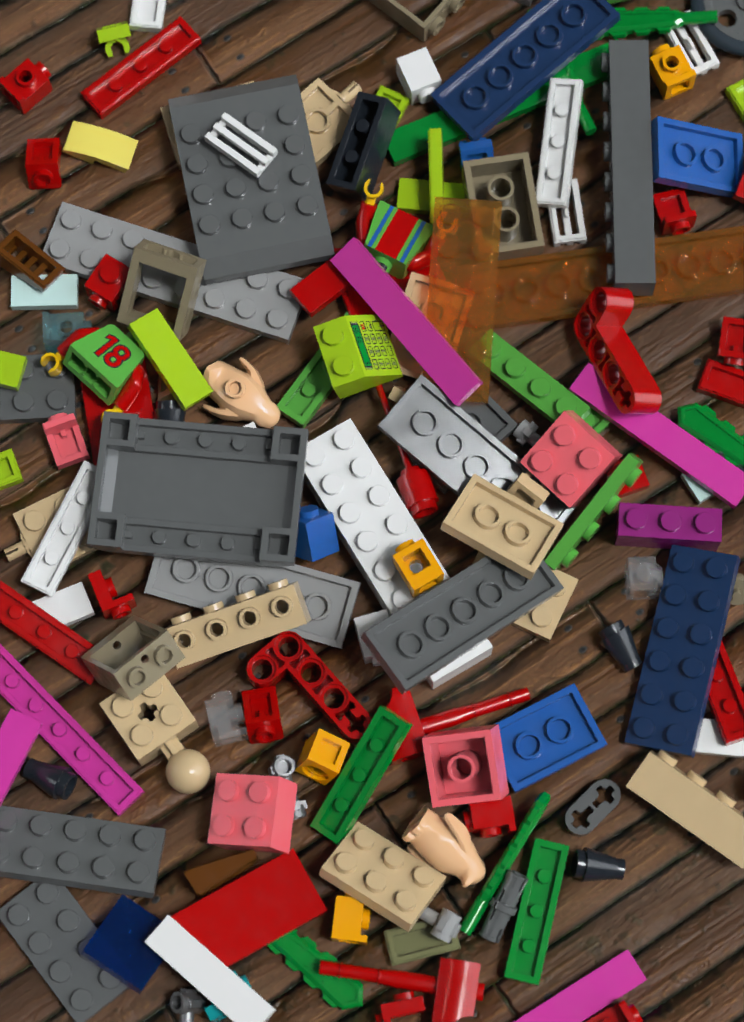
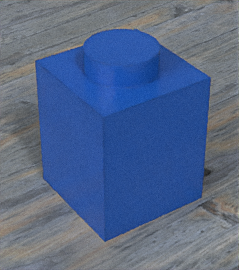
(316, 534)

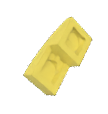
(100, 145)

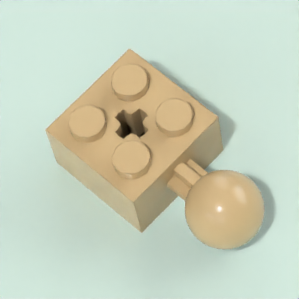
(186, 768)

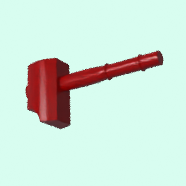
(404, 706)
(454, 986)

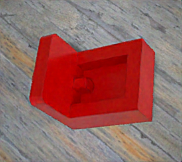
(673, 212)
(107, 283)
(732, 341)
(403, 1005)

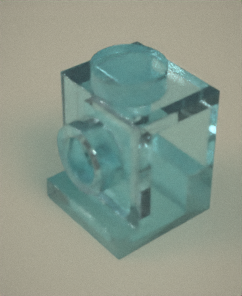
(55, 322)

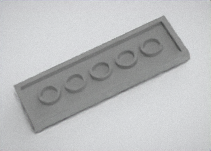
(202, 583)

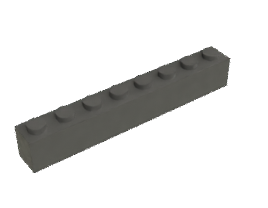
(629, 167)

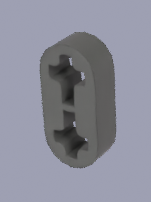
(598, 814)

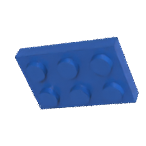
(696, 156)
(548, 737)

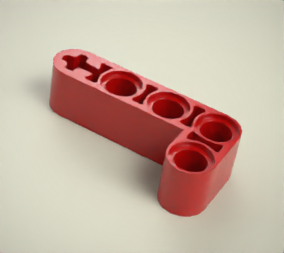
(612, 352)
(316, 691)

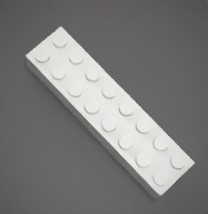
(371, 523)

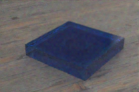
(121, 944)

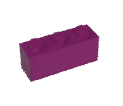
(667, 525)

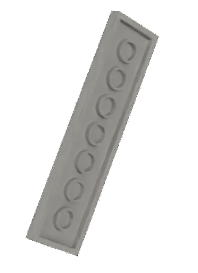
(250, 303)

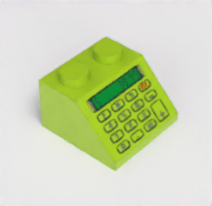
(357, 353)

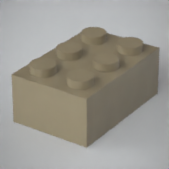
(510, 181)

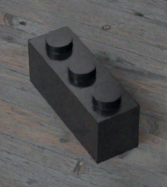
(363, 146)

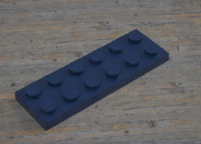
(521, 62)
(682, 651)

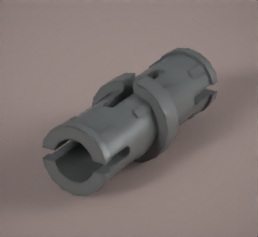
(503, 906)

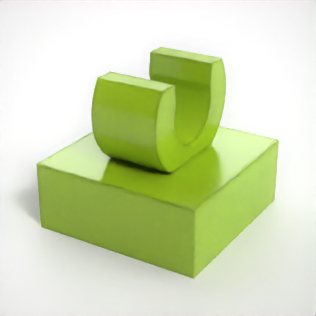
(112, 34)

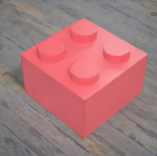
(570, 458)
(465, 765)
(252, 813)

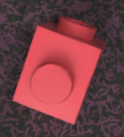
(65, 440)

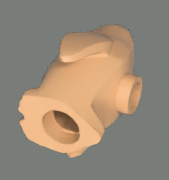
(240, 394)
(444, 846)

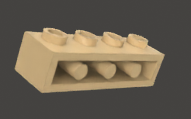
(239, 623)
(691, 804)

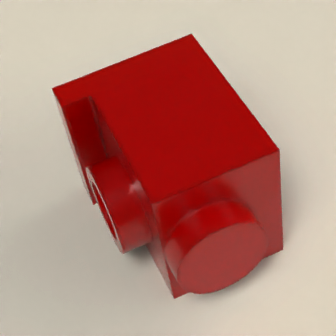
(26, 94)
(490, 817)

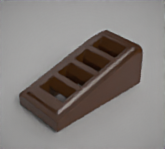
(18, 242)
(214, 874)

